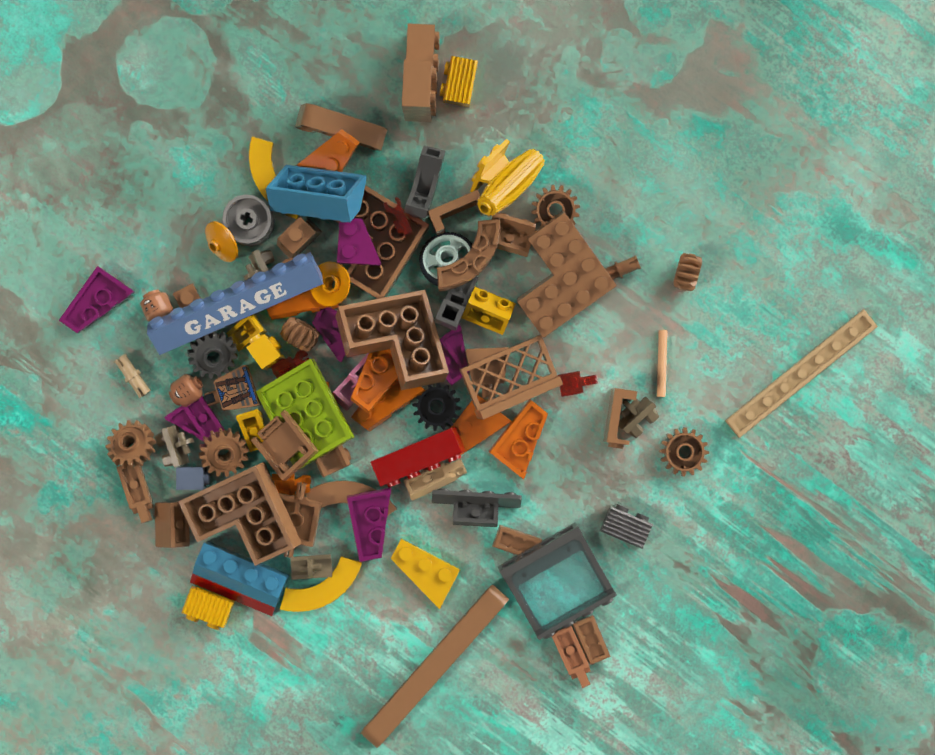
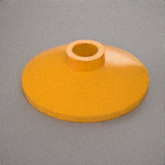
(221, 241)
(325, 293)

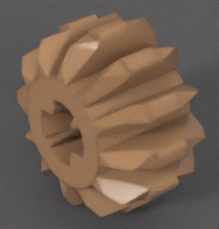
(687, 272)
(299, 334)

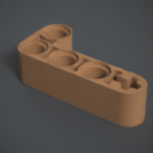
(328, 122)

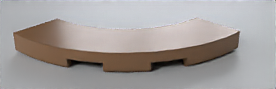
(475, 260)
(337, 492)

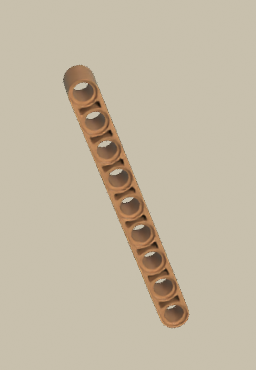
(434, 666)

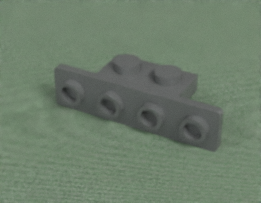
(475, 507)

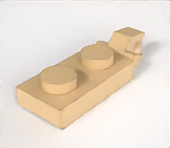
(434, 479)

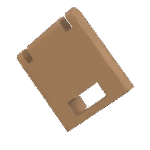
(282, 443)

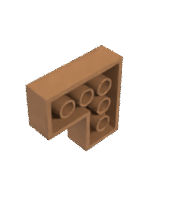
(420, 73)
(392, 248)
(575, 278)
(398, 324)
(250, 504)

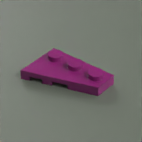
(94, 300)
(368, 520)

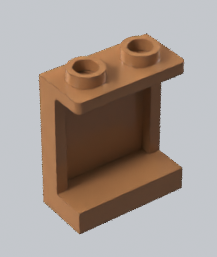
(451, 208)
(614, 415)

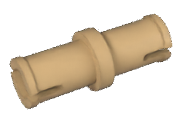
(132, 375)

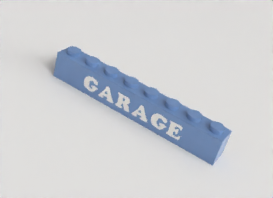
(234, 303)

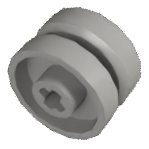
(248, 207)

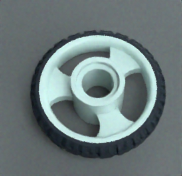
(428, 261)

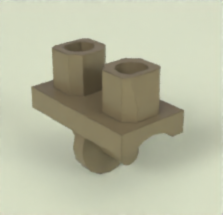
(258, 262)
(635, 413)
(176, 445)
(311, 566)

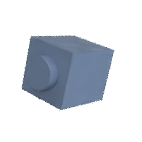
(192, 478)

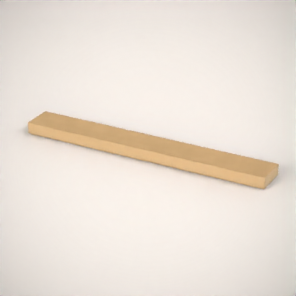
(801, 373)

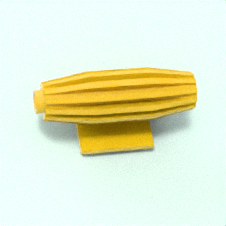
(504, 178)

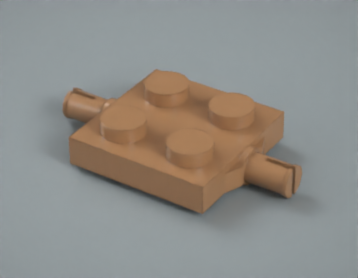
(303, 514)

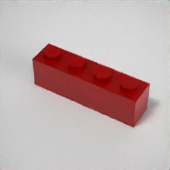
(417, 456)

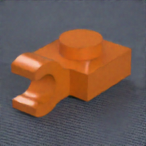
(289, 486)

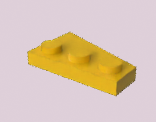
(427, 571)

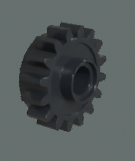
(445, 415)

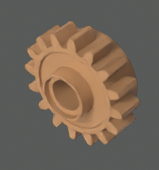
(551, 197)
(672, 448)
(139, 452)
(223, 463)

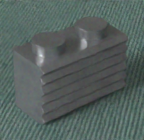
(626, 526)

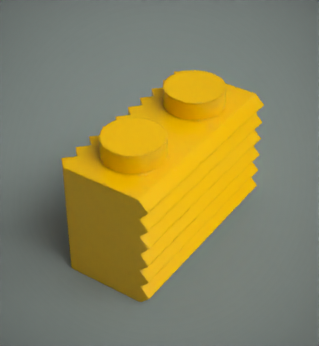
(459, 81)
(207, 607)

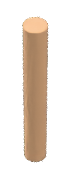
(662, 360)

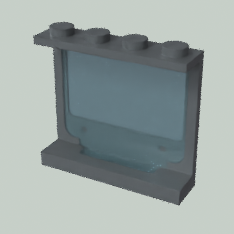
(557, 581)

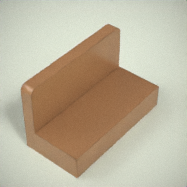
(171, 526)

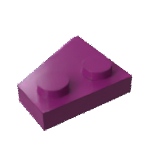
(355, 244)
(327, 326)
(454, 354)

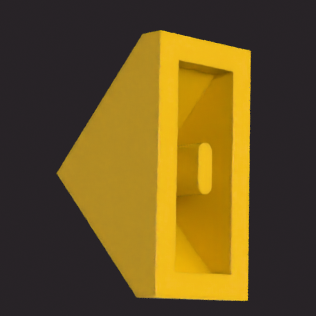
(245, 330)

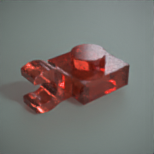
(401, 223)
(286, 365)
(573, 383)

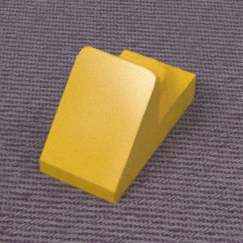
(250, 425)

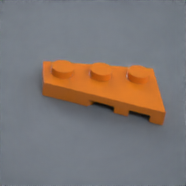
(332, 154)
(295, 305)
(375, 380)
(388, 404)
(475, 430)
(519, 439)

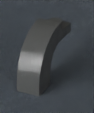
(425, 182)
(454, 305)

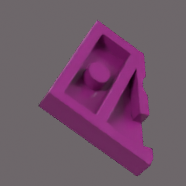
(195, 419)

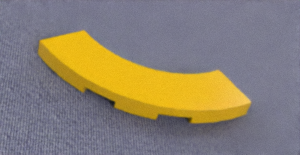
(262, 167)
(325, 592)

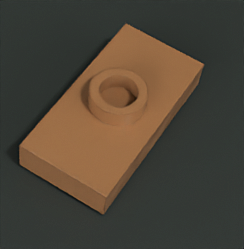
(514, 540)
(591, 639)

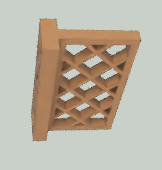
(517, 395)

